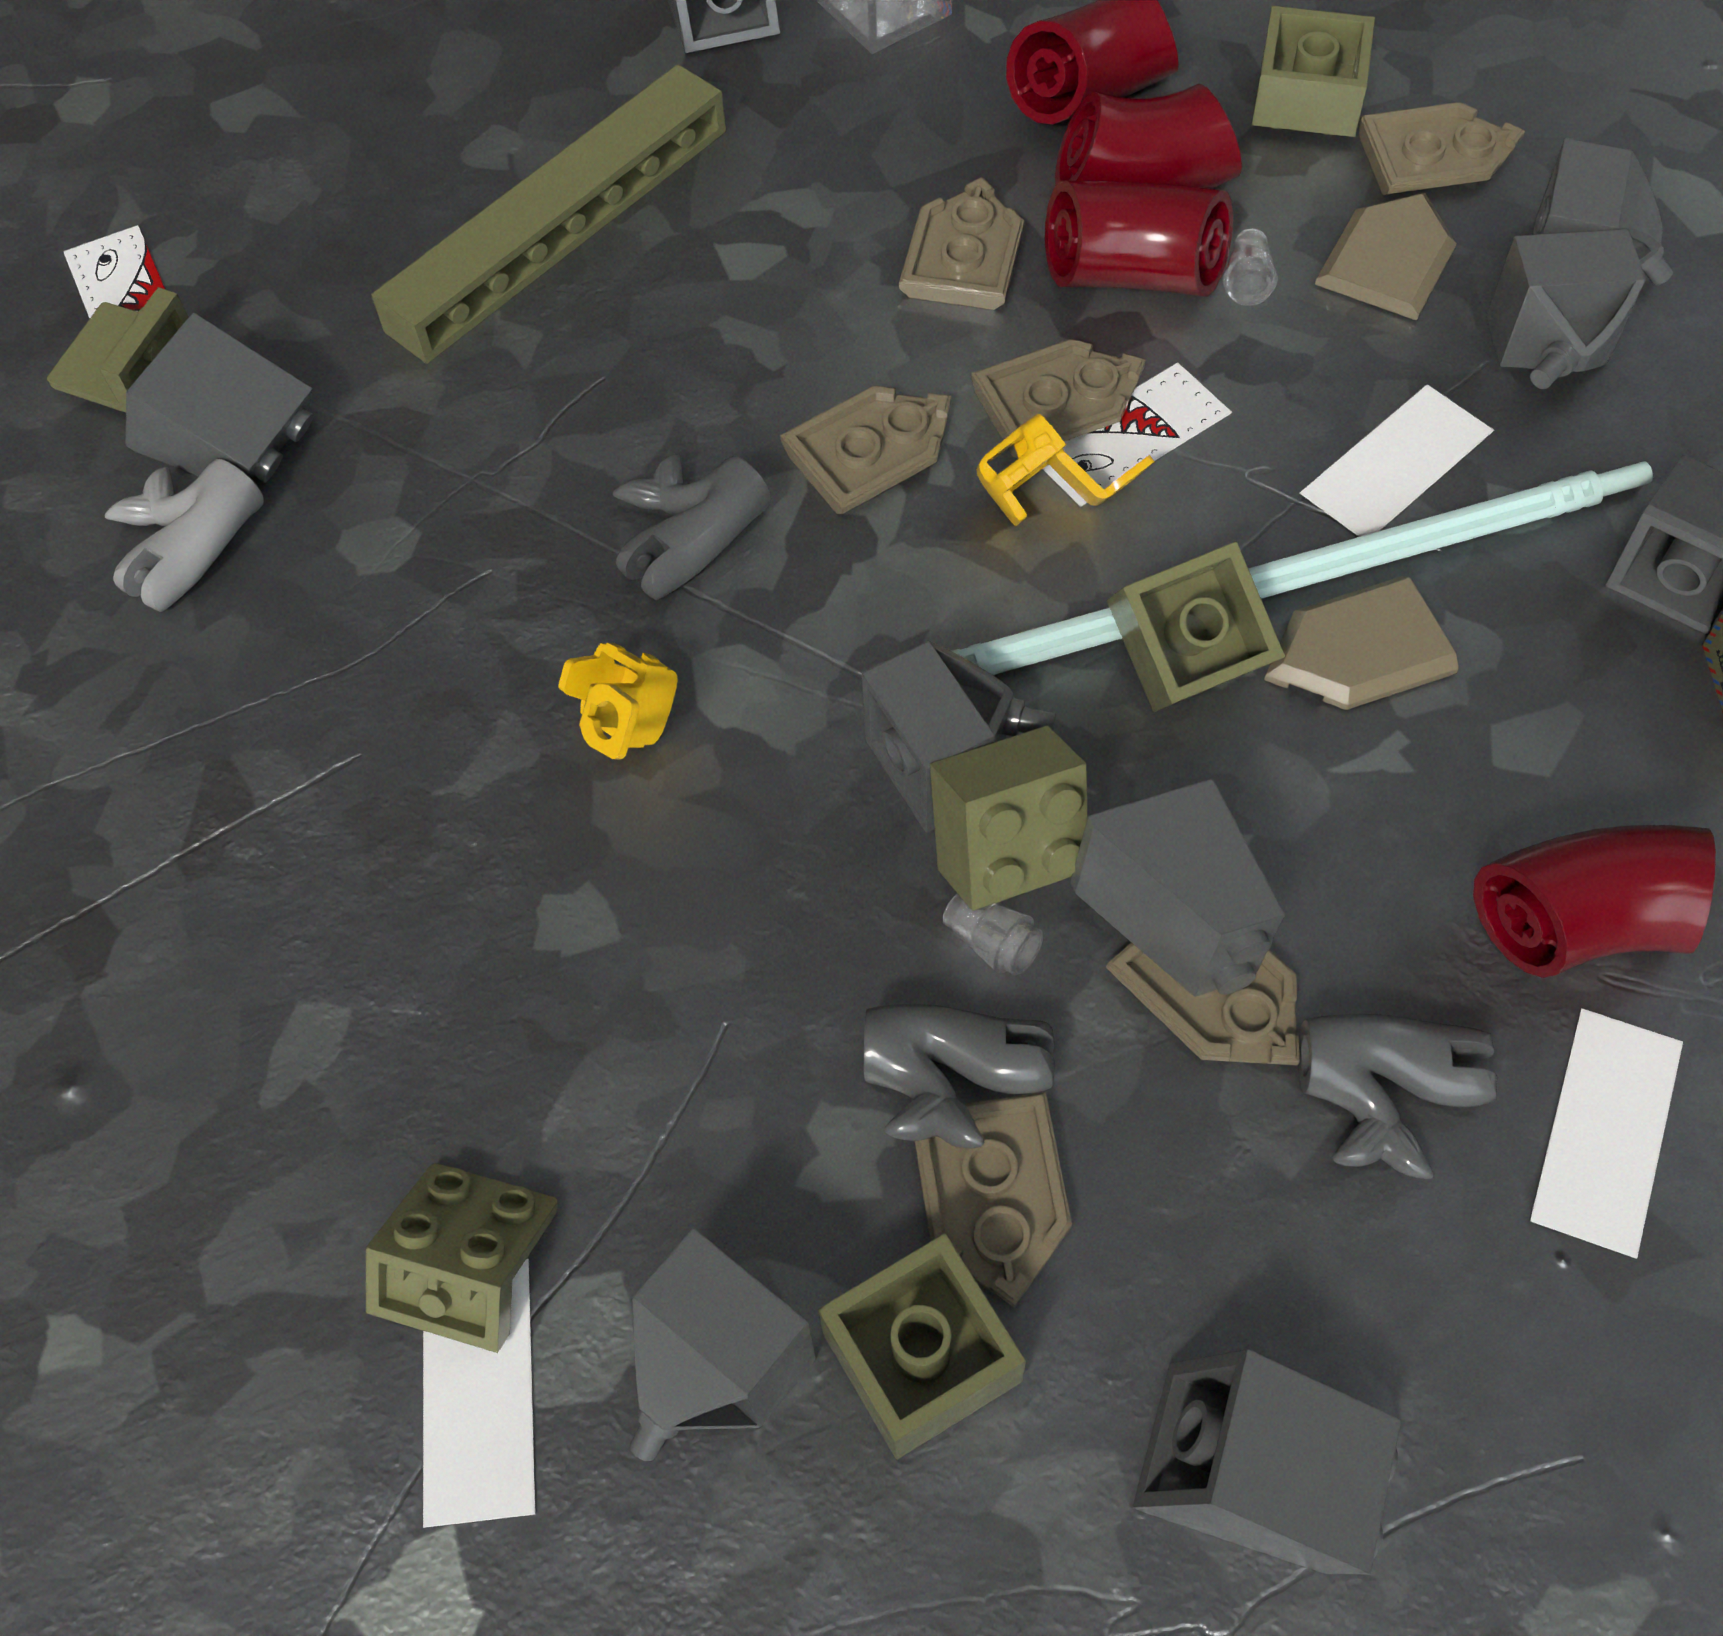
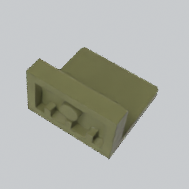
(117, 349)
(453, 1254)

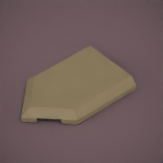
(1434, 146)
(963, 249)
(1390, 255)
(1063, 383)
(868, 444)
(1364, 646)
(1233, 1027)
(1001, 1200)

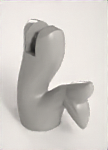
(195, 532)

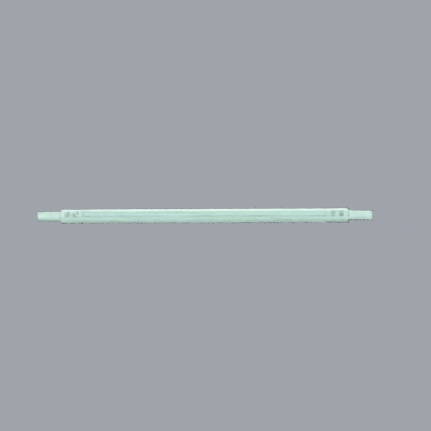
(1335, 560)

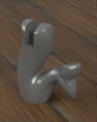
(705, 521)
(986, 1049)
(1416, 1054)

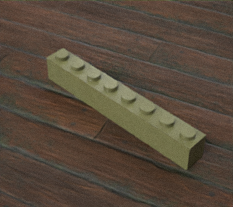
(549, 213)

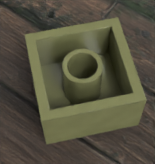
(1314, 71)
(1195, 626)
(1009, 816)
(921, 1345)

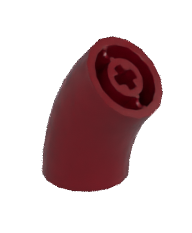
(1097, 48)
(1150, 140)
(1138, 236)
(1598, 895)

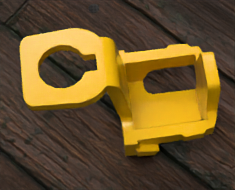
(1036, 448)
(620, 700)

